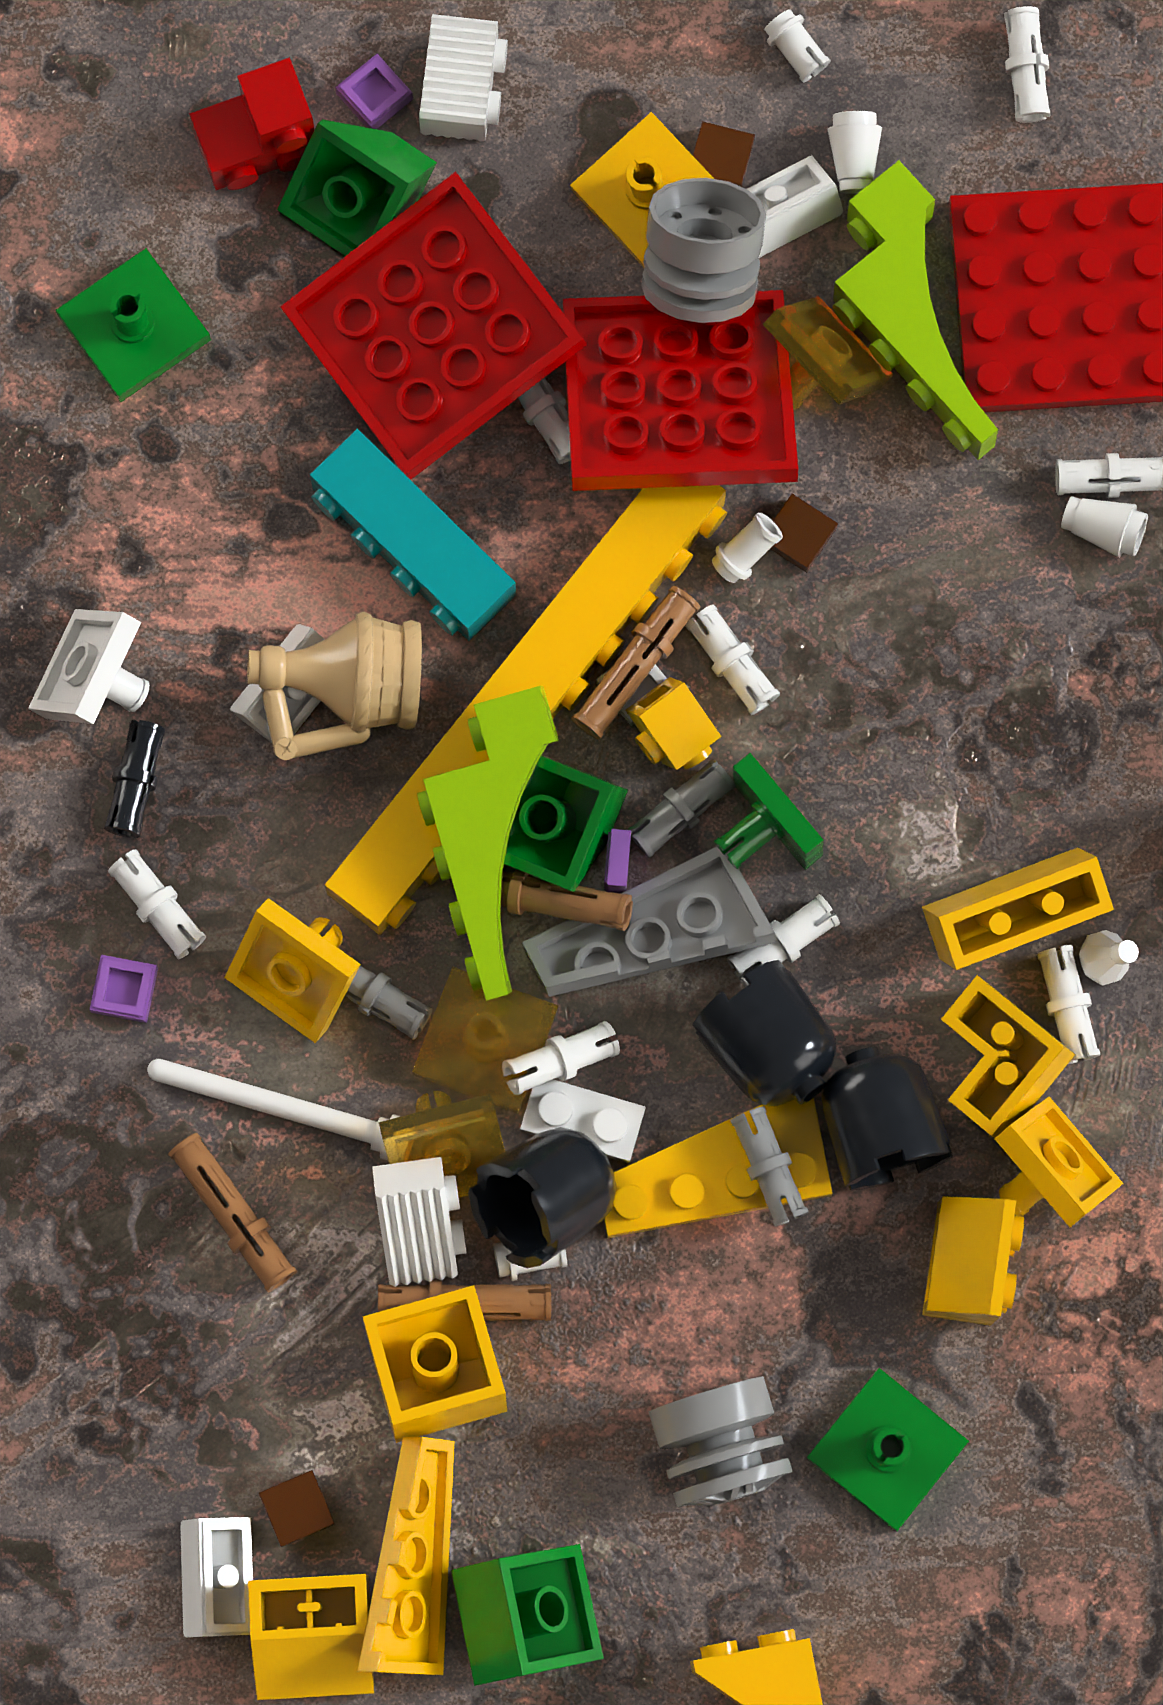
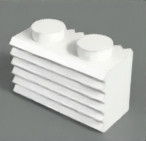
(460, 78)
(416, 1220)

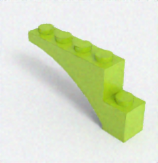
(893, 308)
(474, 822)

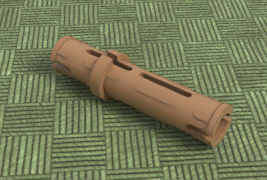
(649, 645)
(531, 894)
(272, 1267)
(495, 1300)

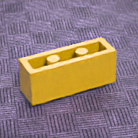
(1017, 908)

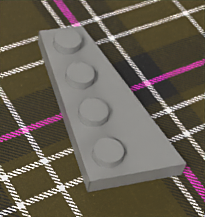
(675, 920)

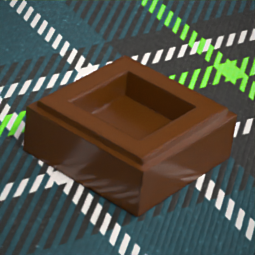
(724, 152)
(803, 532)
(296, 1508)

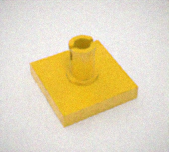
(628, 175)
(293, 968)
(1054, 1165)

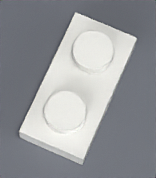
(603, 1118)

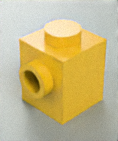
(673, 726)

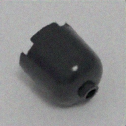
(769, 1038)
(882, 1118)
(543, 1194)

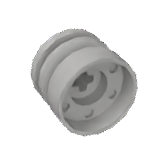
(703, 250)
(720, 1442)

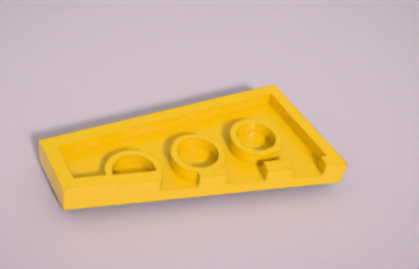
(709, 1174)
(412, 1573)

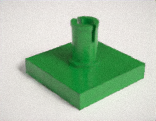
(133, 325)
(771, 817)
(887, 1449)

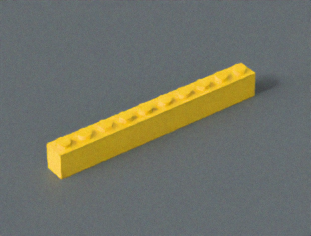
(556, 653)

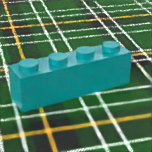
(412, 536)

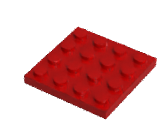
(1060, 296)
(433, 326)
(677, 398)

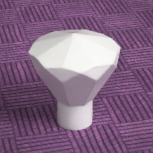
(1106, 956)

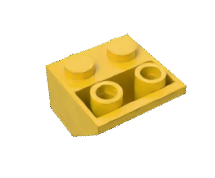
(971, 1259)
(309, 1636)
(773, 1674)

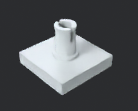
(89, 669)

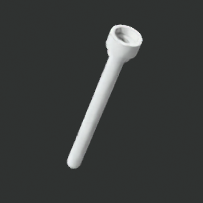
(269, 1102)

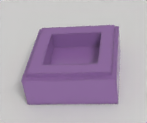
(374, 92)
(617, 861)
(123, 988)

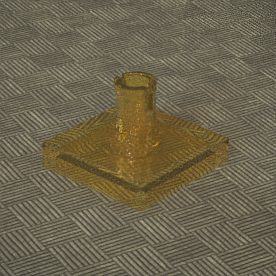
(824, 353)
(476, 1035)
(458, 1132)

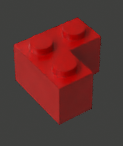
(255, 130)

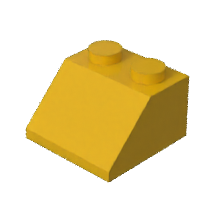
(435, 1363)

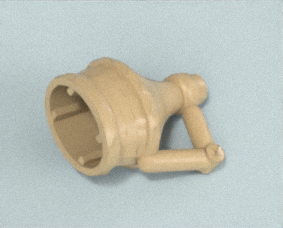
(360, 672)

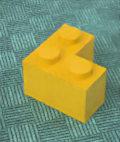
(1016, 1062)

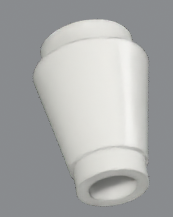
(854, 149)
(1106, 524)

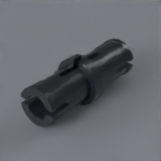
(134, 778)

